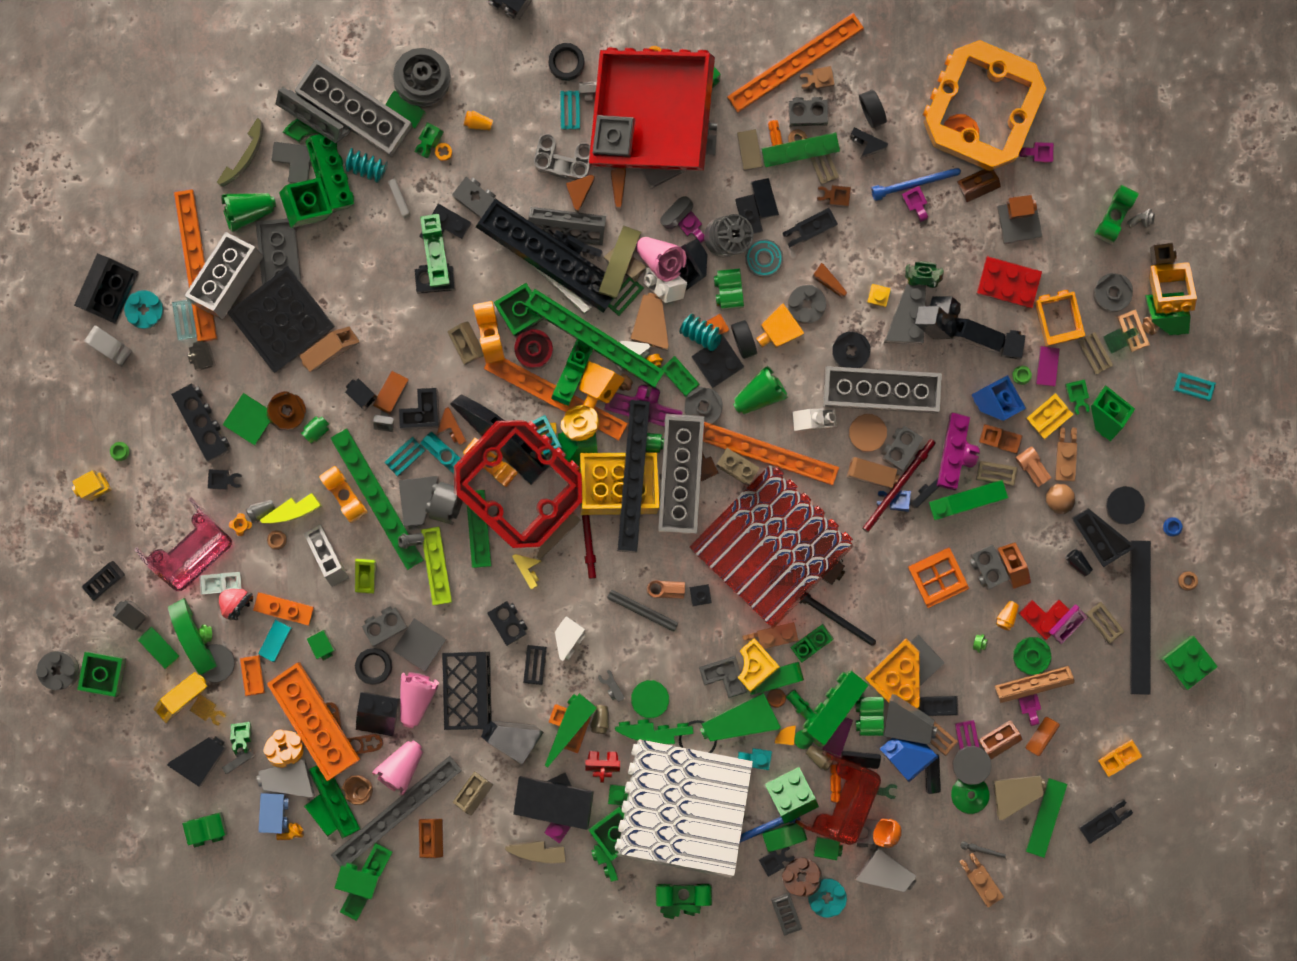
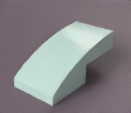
(219, 582)

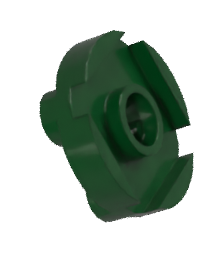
(924, 274)

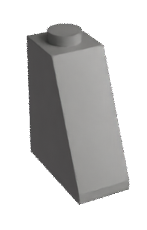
(288, 780)
(886, 872)

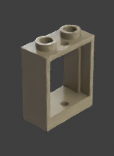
(742, 472)

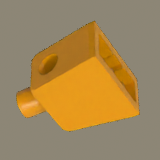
(779, 328)
(599, 384)

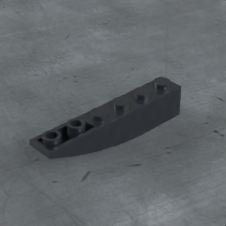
(515, 451)

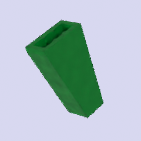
(745, 719)

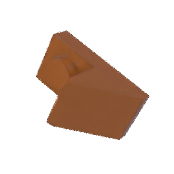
(449, 422)

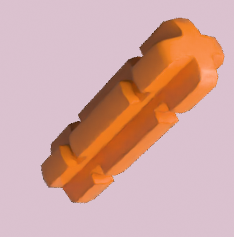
(775, 133)
(835, 782)

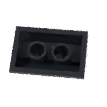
(106, 288)

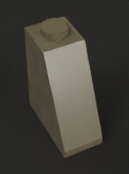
(1016, 794)

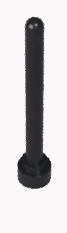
(838, 619)

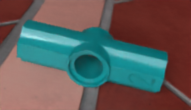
(437, 448)

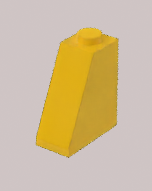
(180, 696)

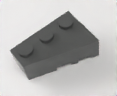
(903, 326)

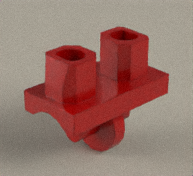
(602, 768)

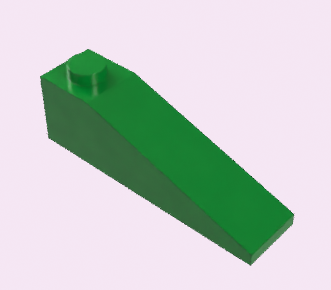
(968, 500)
(574, 718)

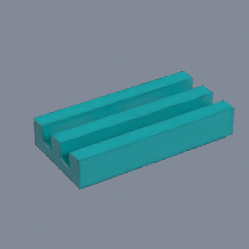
(570, 94)
(1178, 382)
(400, 450)

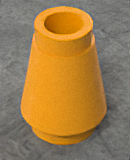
(477, 121)
(1007, 616)

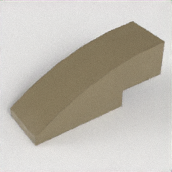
(537, 852)

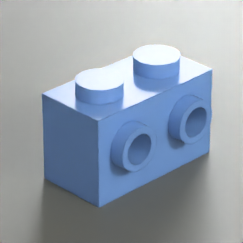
(272, 813)

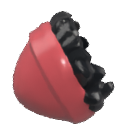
(233, 601)

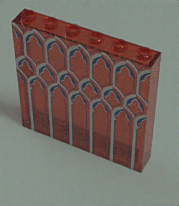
(772, 545)

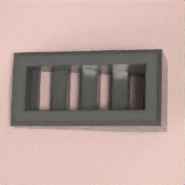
(780, 899)

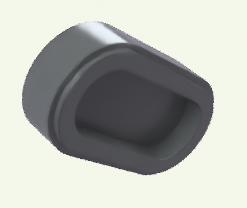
(676, 212)

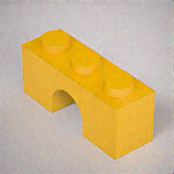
(91, 485)

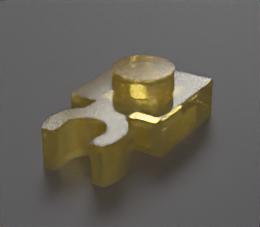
(205, 708)

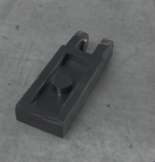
(812, 226)
(1104, 822)

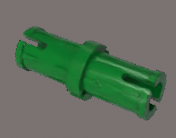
(801, 706)

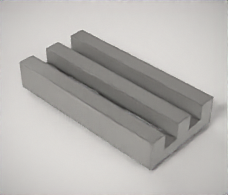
(399, 198)

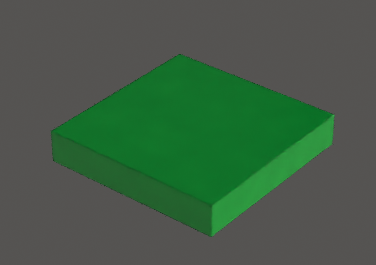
(248, 419)

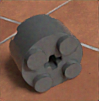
(444, 503)
(47, 673)

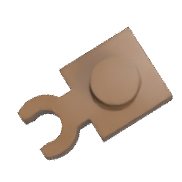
(821, 78)

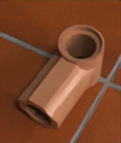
(1030, 462)
(668, 589)

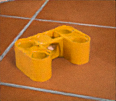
(488, 326)
(502, 473)
(335, 483)

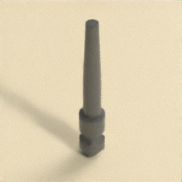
(973, 847)

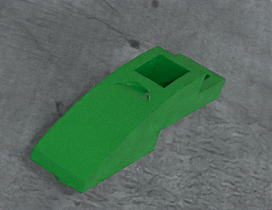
(572, 373)
(645, 731)

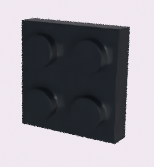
(718, 364)

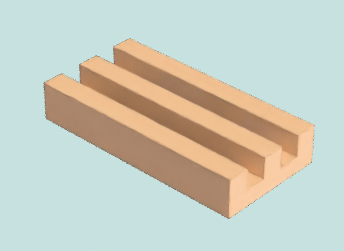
(1138, 345)

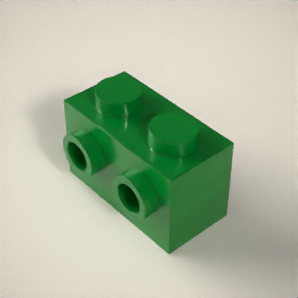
(357, 881)

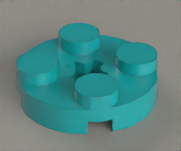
(135, 316)
(833, 907)

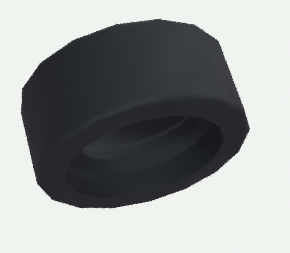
(566, 47)
(872, 108)
(744, 339)
(373, 651)

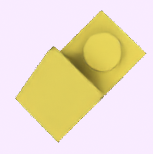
(524, 564)

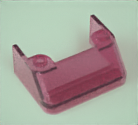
(190, 555)

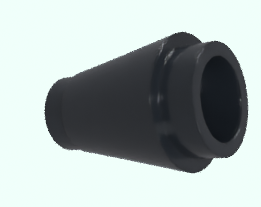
(1077, 560)

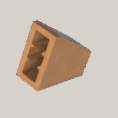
(650, 323)
(329, 348)
(872, 473)

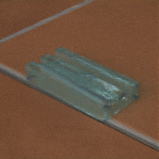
(185, 322)

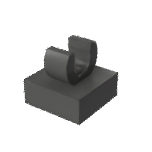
(383, 422)

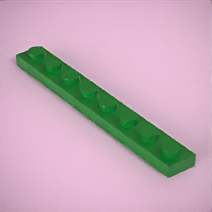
(594, 338)
(375, 496)

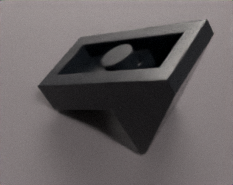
(873, 144)

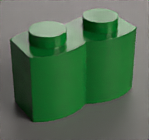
(730, 289)
(870, 716)
(205, 829)

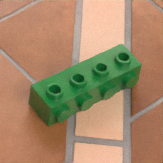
(328, 166)
(834, 708)

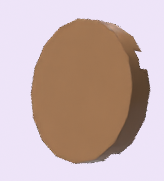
(867, 432)

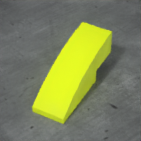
(291, 510)

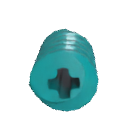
(365, 166)
(700, 333)

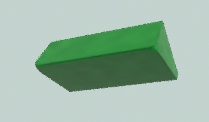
(408, 111)
(321, 815)

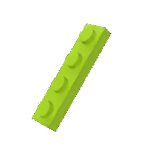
(436, 566)

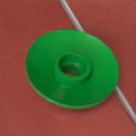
(960, 798)

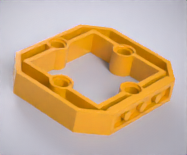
(1012, 68)

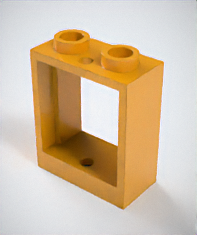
(1172, 273)
(1065, 337)

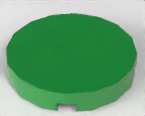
(1032, 655)
(650, 699)

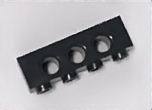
(183, 398)

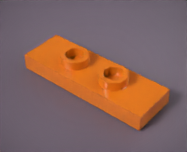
(283, 608)

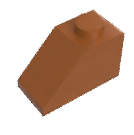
(1014, 565)

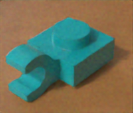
(760, 758)

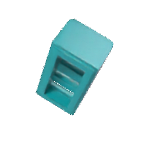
(541, 420)

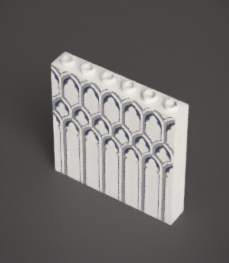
(684, 808)

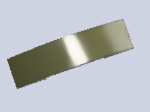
(230, 175)
(619, 262)

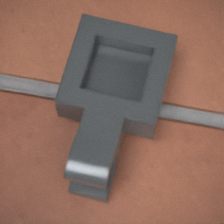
(614, 691)

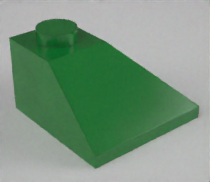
(1172, 323)
(1110, 413)
(574, 448)

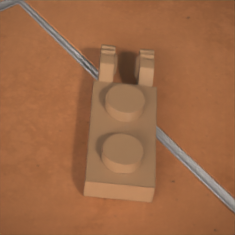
(1066, 456)
(774, 637)
(982, 882)

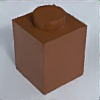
(1021, 207)

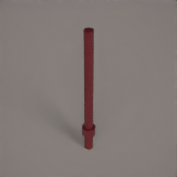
(920, 456)
(590, 558)

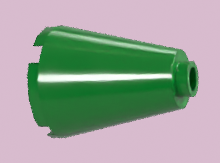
(246, 208)
(760, 392)

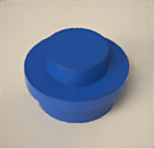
(1172, 526)

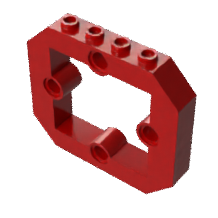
(562, 504)

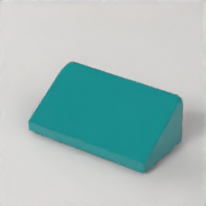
(275, 641)

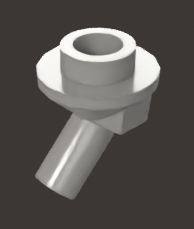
(1147, 218)

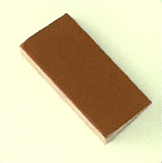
(1042, 736)
(1000, 739)
(430, 838)

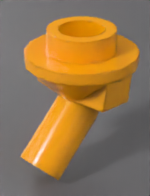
(295, 831)

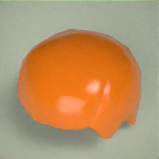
(887, 833)

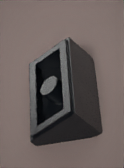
(764, 198)
(866, 760)
(932, 777)

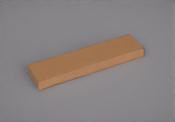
(1034, 684)

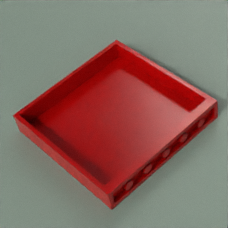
(667, 98)

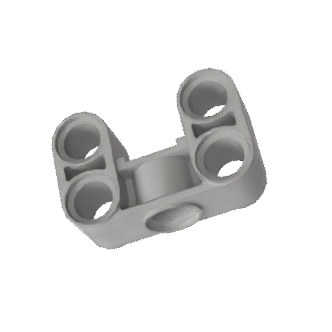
(560, 165)
(108, 345)

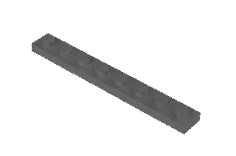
(396, 812)

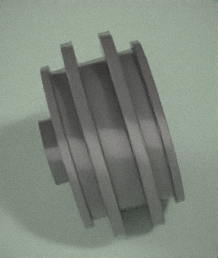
(421, 61)

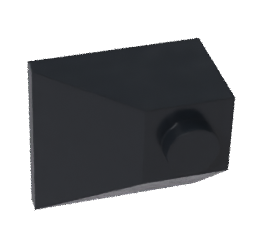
(695, 265)

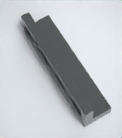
(311, 115)
(567, 221)

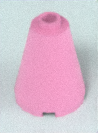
(662, 257)
(415, 697)
(399, 767)

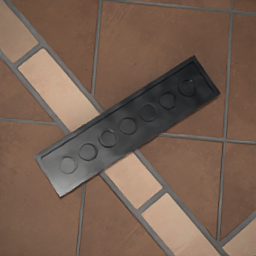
(544, 253)

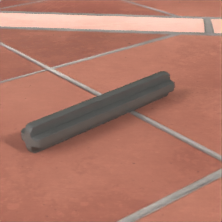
(642, 610)

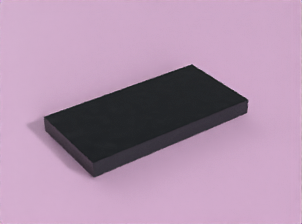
(553, 802)

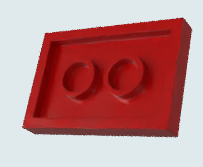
(1009, 282)

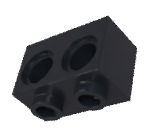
(425, 288)
(360, 393)
(503, 625)

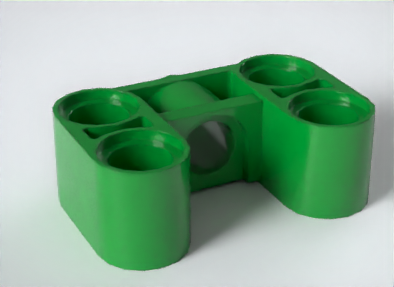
(1121, 202)
(698, 894)

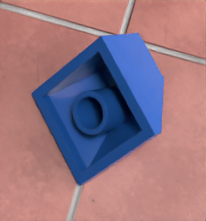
(999, 399)
(908, 756)

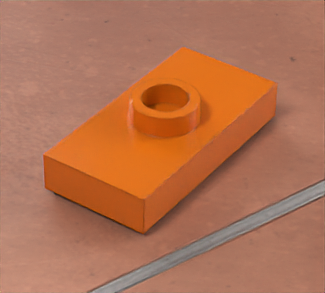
(252, 675)

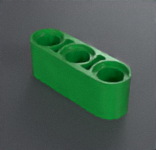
(783, 676)

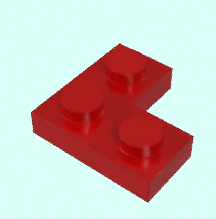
(1042, 621)

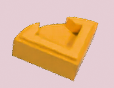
(786, 736)

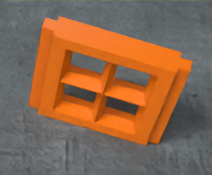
(930, 562)

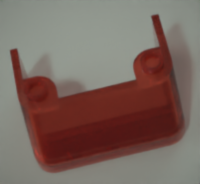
(853, 804)

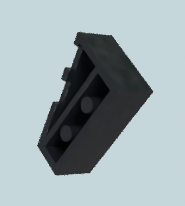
(1101, 537)

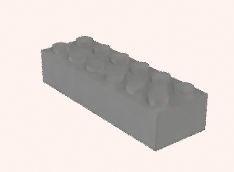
(353, 107)
(882, 389)
(681, 473)

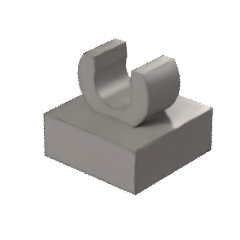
(587, 88)

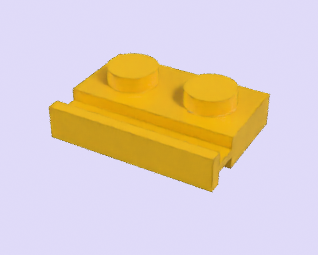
(1049, 416)

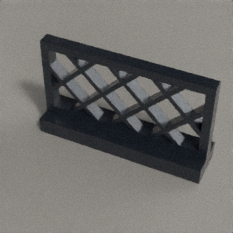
(483, 687)

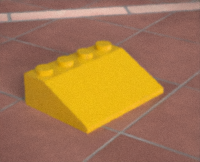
(604, 483)

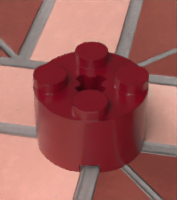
(529, 339)

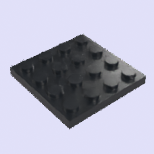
(281, 319)

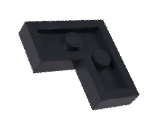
(451, 222)

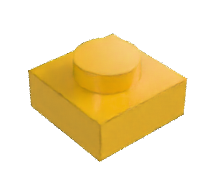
(878, 295)

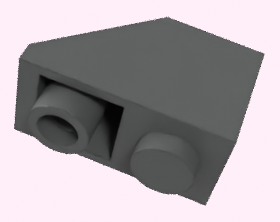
(130, 614)

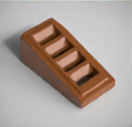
(618, 182)
(827, 279)

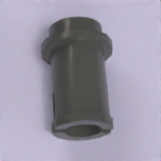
(410, 540)

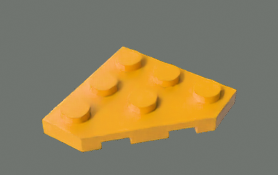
(899, 674)

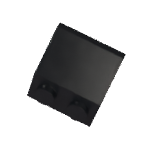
(377, 713)

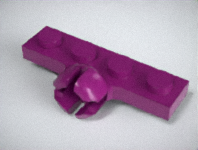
(657, 413)
(956, 452)

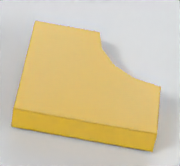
(757, 665)

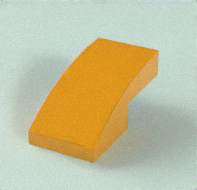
(1120, 758)

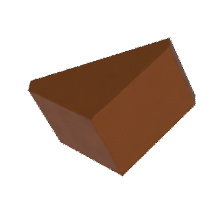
(579, 190)

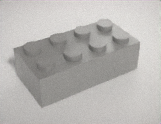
(224, 275)

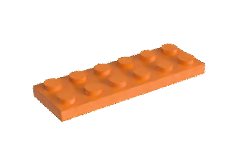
(313, 721)

